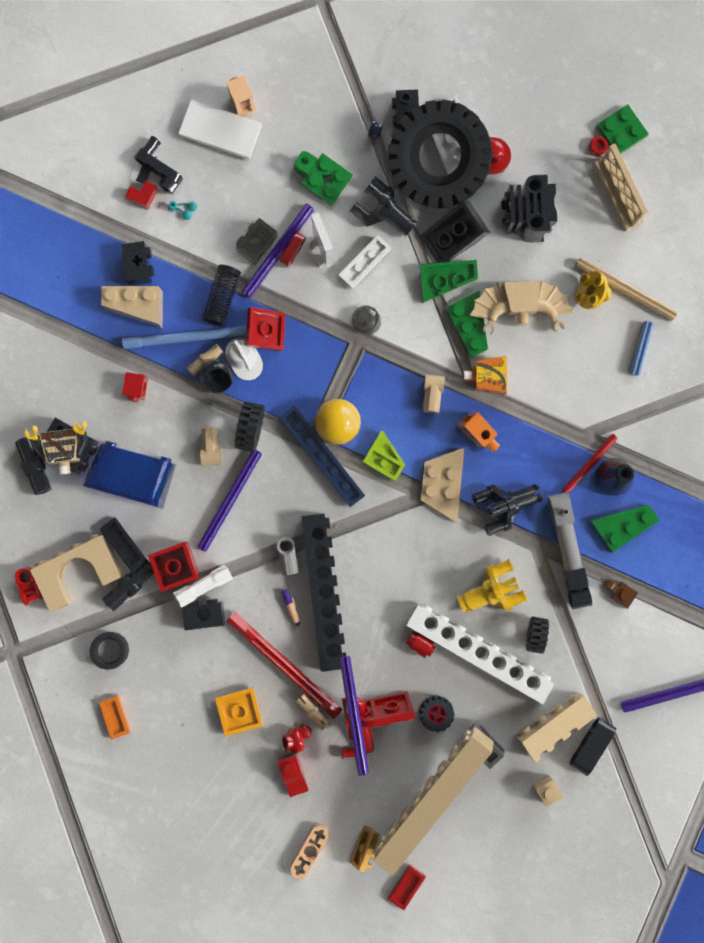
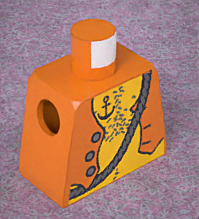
(489, 375)
(473, 426)

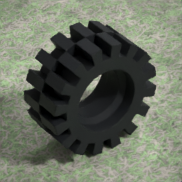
(537, 635)

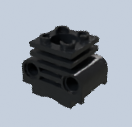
(530, 208)

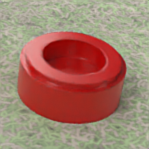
(598, 146)

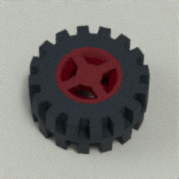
(438, 719)

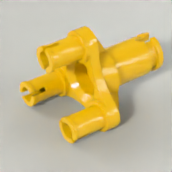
(492, 591)

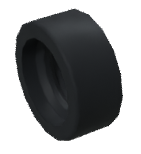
(94, 655)

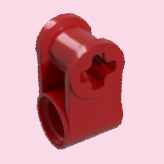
(27, 587)

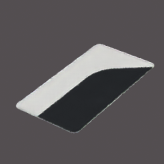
(140, 173)

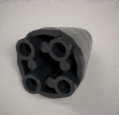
(609, 476)

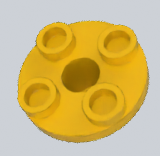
(592, 290)

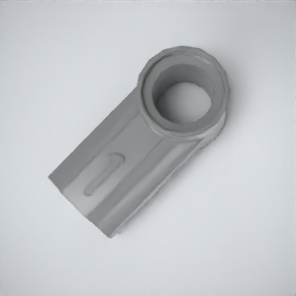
(287, 558)

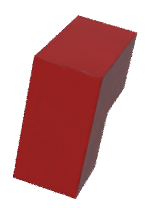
(144, 197)

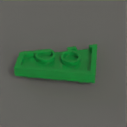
(445, 277)
(468, 327)
(624, 526)

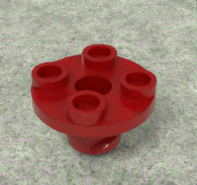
(500, 156)

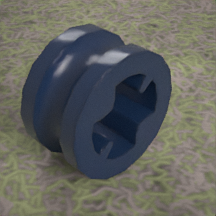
(375, 129)

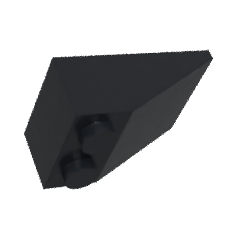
(455, 233)

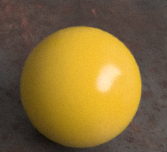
(337, 421)

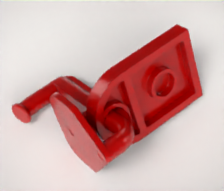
(378, 712)

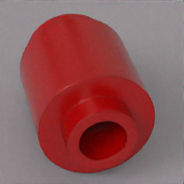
(420, 644)

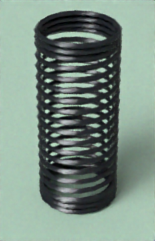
(209, 316)

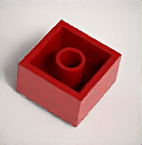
(174, 566)

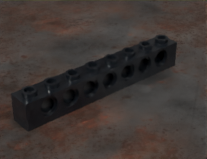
(310, 523)

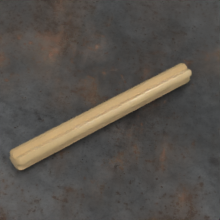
(629, 290)

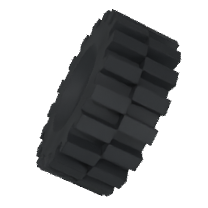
(249, 426)

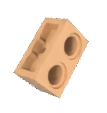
(241, 96)

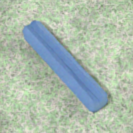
(641, 348)

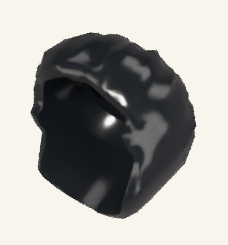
(216, 376)

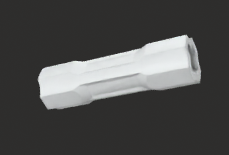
(215, 579)

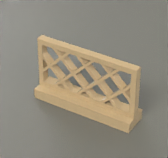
(621, 188)

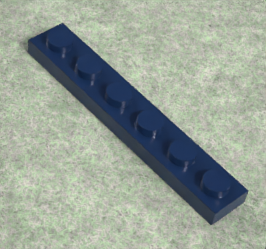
(322, 456)

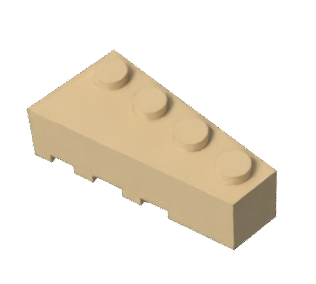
(556, 726)

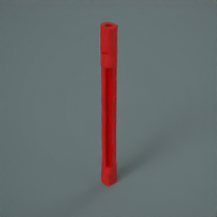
(284, 665)

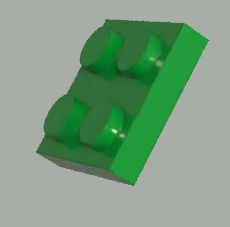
(622, 129)

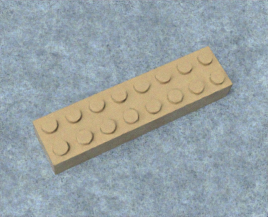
(433, 800)

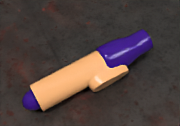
(291, 606)

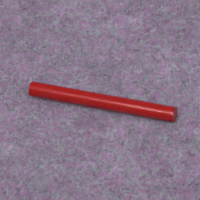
(590, 463)

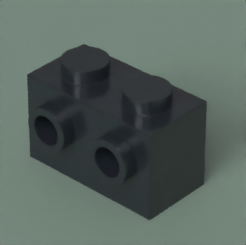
(403, 103)

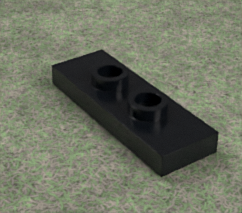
(123, 545)

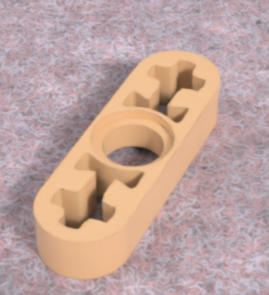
(297, 861)

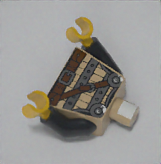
(60, 446)

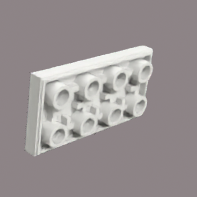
(220, 129)

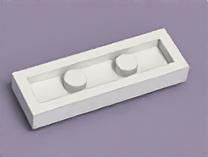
(365, 262)

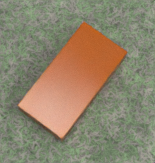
(114, 717)

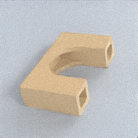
(50, 574)

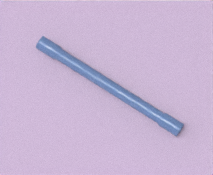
(138, 342)

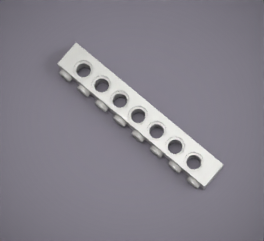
(538, 691)

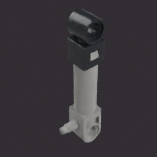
(573, 573)

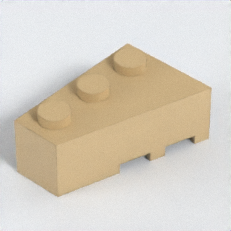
(136, 302)

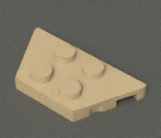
(442, 483)

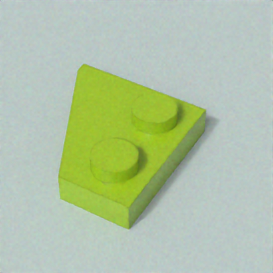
(384, 458)

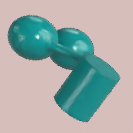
(192, 206)

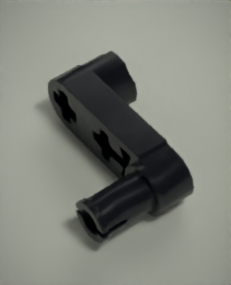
(170, 178)

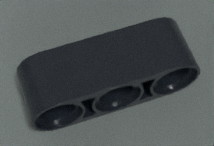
(592, 746)

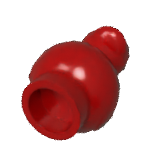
(295, 738)

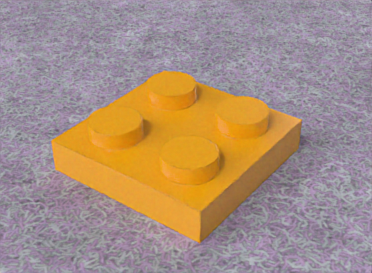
(239, 711)

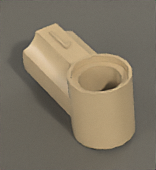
(433, 388)
(210, 452)

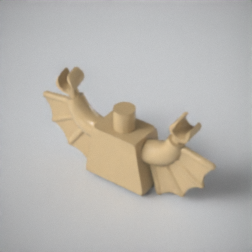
(522, 300)

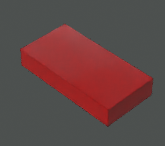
(406, 887)

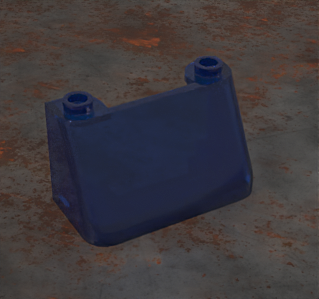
(130, 475)

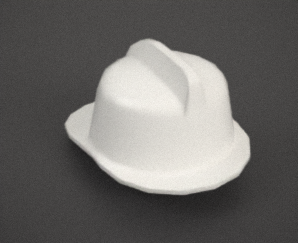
(244, 359)

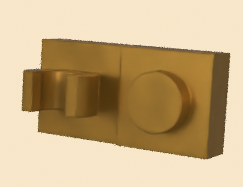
(364, 849)

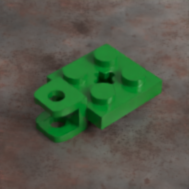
(315, 170)

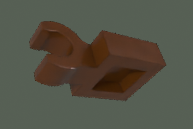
(621, 593)

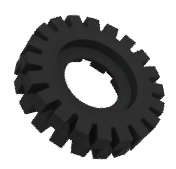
(405, 146)

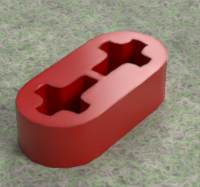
(293, 249)

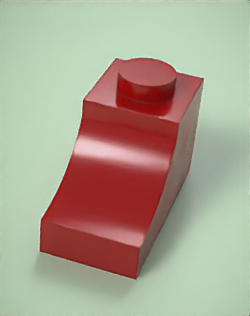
(293, 774)

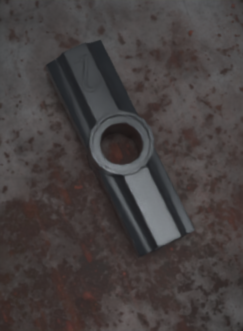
(33, 466)
(128, 586)

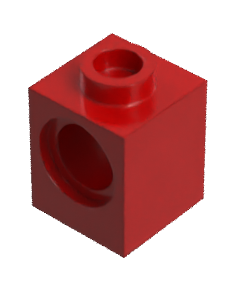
(135, 386)

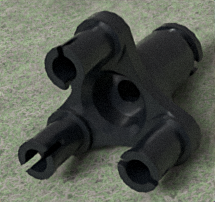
(385, 209)
(506, 505)

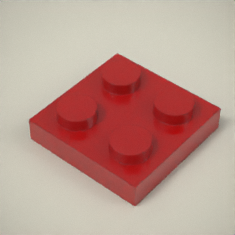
(265, 329)

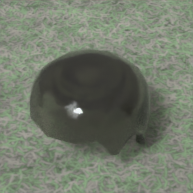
(366, 320)

